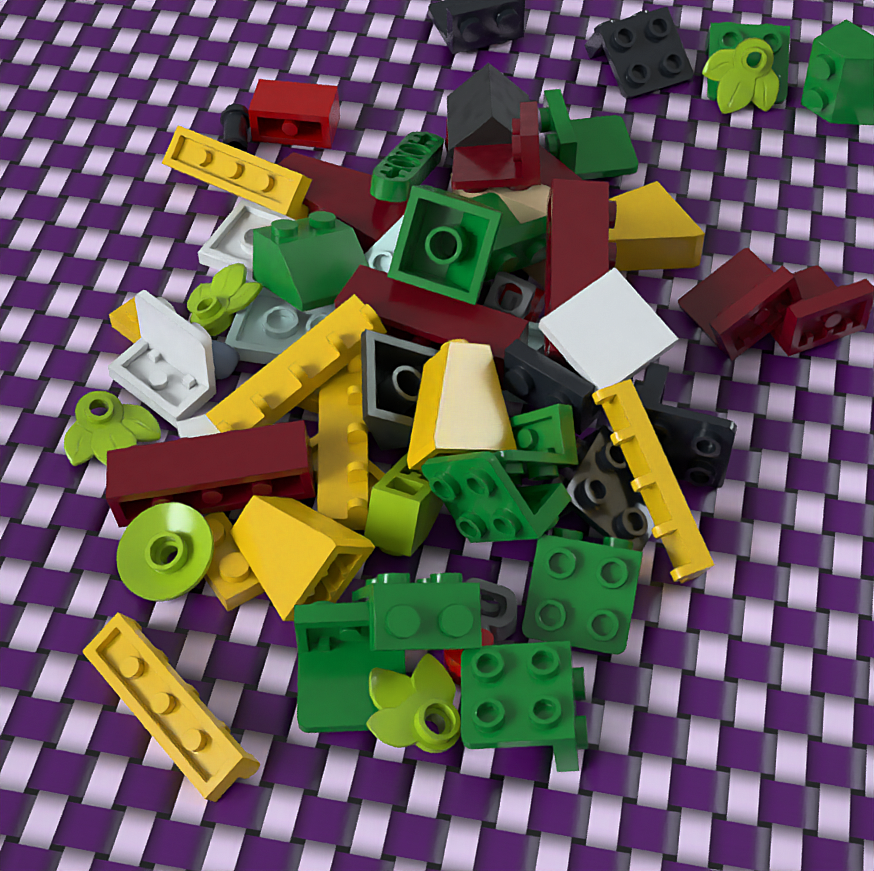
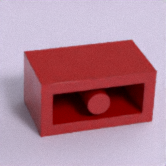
(294, 113)

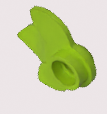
(742, 82)
(216, 302)
(116, 429)
(409, 702)

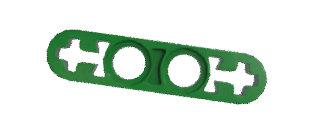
(406, 166)

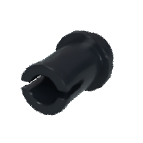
(236, 125)

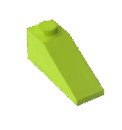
(401, 510)

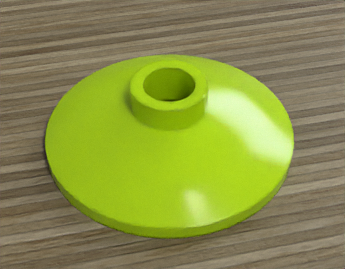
(150, 541)

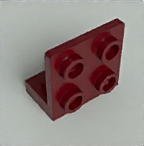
(502, 165)
(740, 302)
(823, 311)

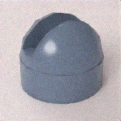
(224, 359)

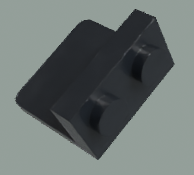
(477, 23)
(642, 52)
(547, 383)
(693, 442)
(604, 492)

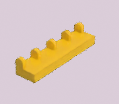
(238, 172)
(298, 369)
(343, 449)
(655, 480)
(169, 708)

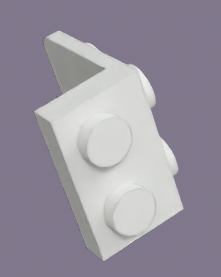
(169, 364)

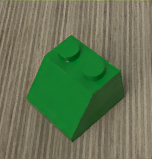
(841, 76)
(445, 243)
(306, 259)

